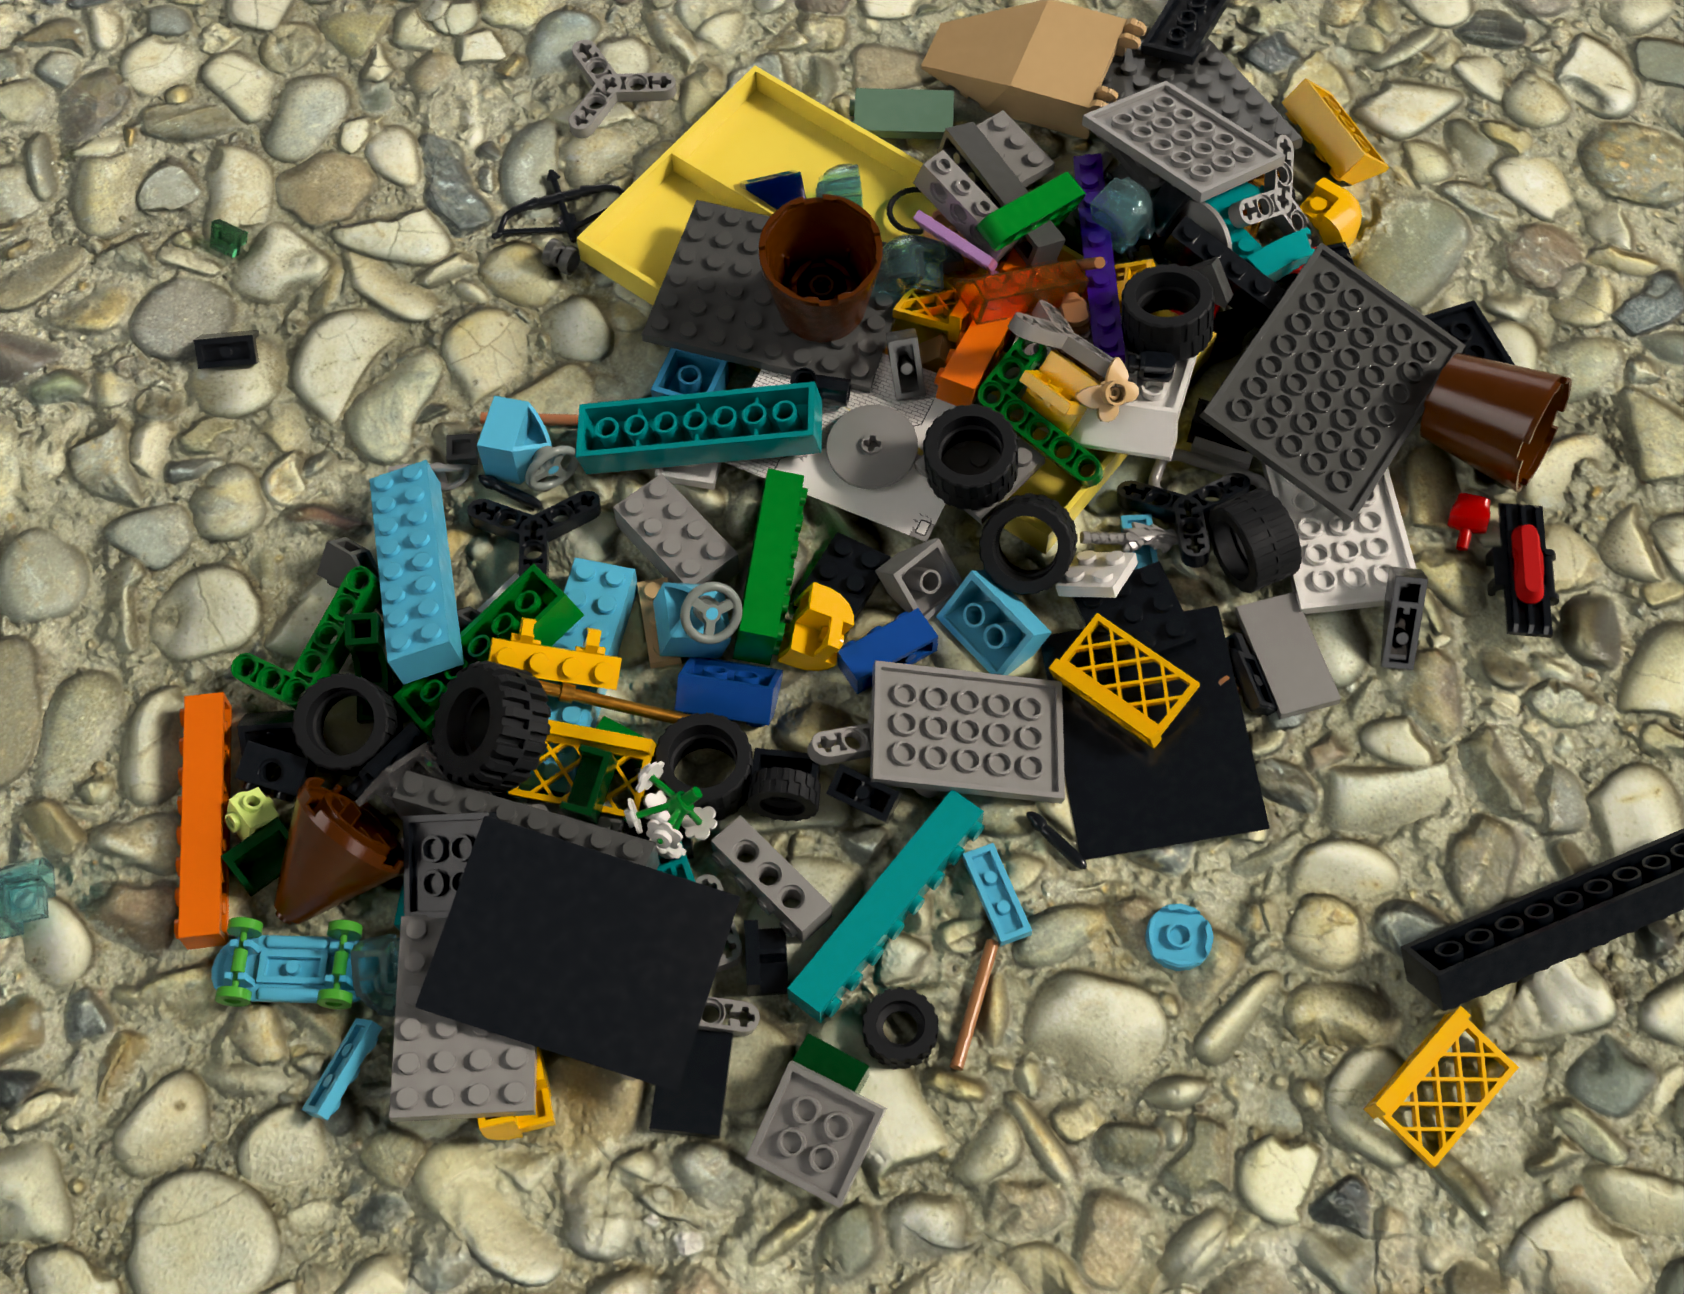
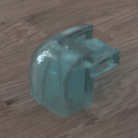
(841, 181)
(1125, 211)
(911, 263)
(24, 894)
(376, 972)

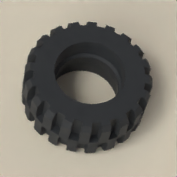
(491, 727)

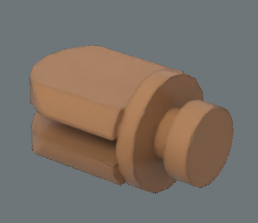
(1076, 313)

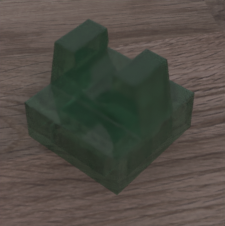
(227, 238)

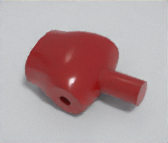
(1469, 516)

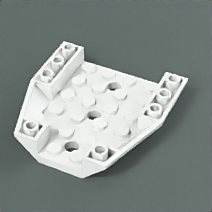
(1142, 426)

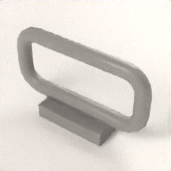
(1213, 458)

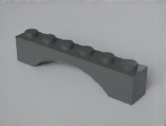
(344, 554)

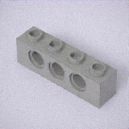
(958, 200)
(742, 839)

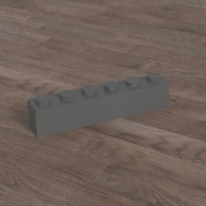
(987, 169)

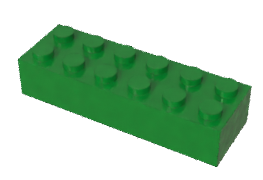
(771, 568)
(529, 597)

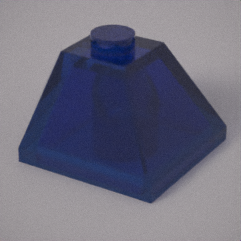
(776, 188)

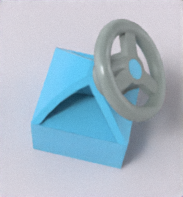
(518, 445)
(695, 619)

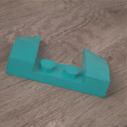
(1277, 257)

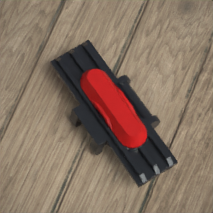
(1524, 571)

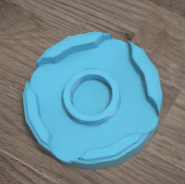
(1179, 937)

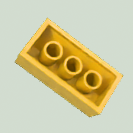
(1333, 134)

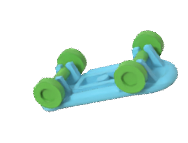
(286, 967)

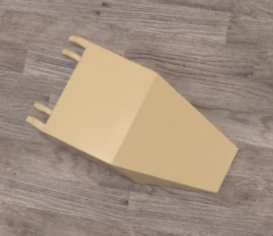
(1034, 61)

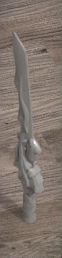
(1135, 537)

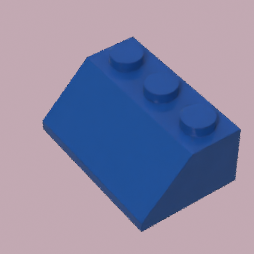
(728, 690)

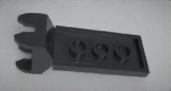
(1183, 29)

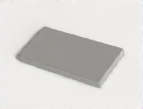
(1287, 655)

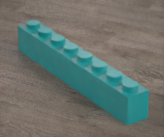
(886, 906)

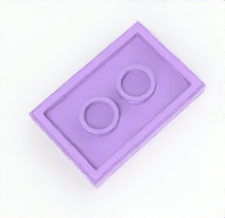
(955, 241)

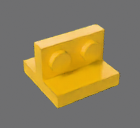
(1054, 388)

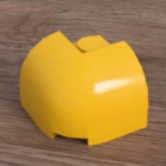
(1333, 212)
(816, 629)
(513, 1126)

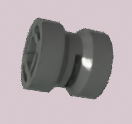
(561, 256)

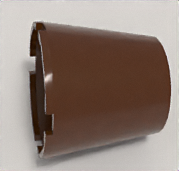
(821, 264)
(1495, 416)

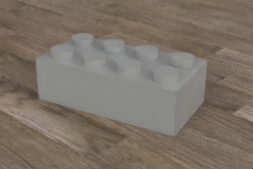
(675, 535)

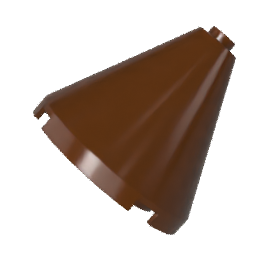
(333, 852)

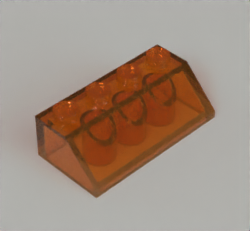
(1018, 289)

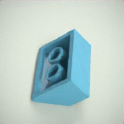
(992, 624)

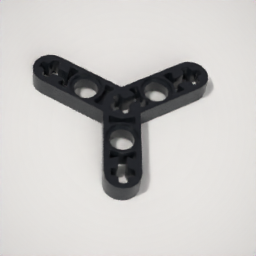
(1132, 495)
(542, 522)

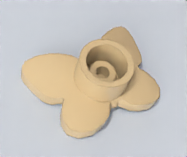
(1111, 392)

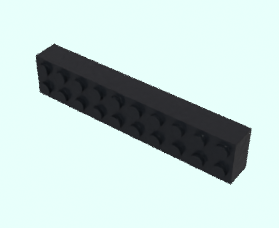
(1548, 924)

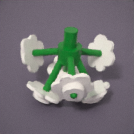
(668, 813)

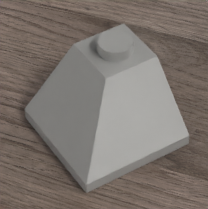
(921, 577)

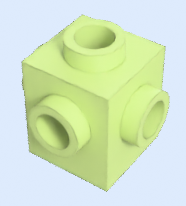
(249, 812)

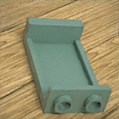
(903, 112)

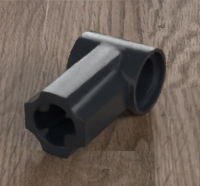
(831, 389)

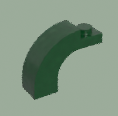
(368, 650)

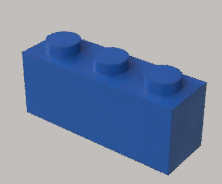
(901, 641)

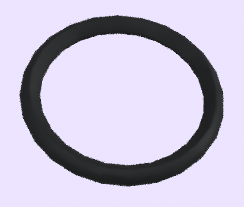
(890, 209)

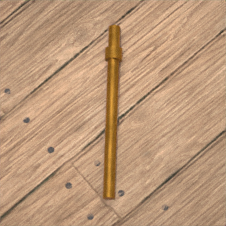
(568, 693)

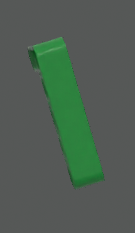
(1025, 214)
(1032, 419)
(318, 648)

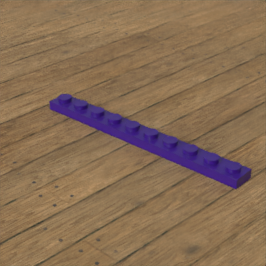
(1097, 242)

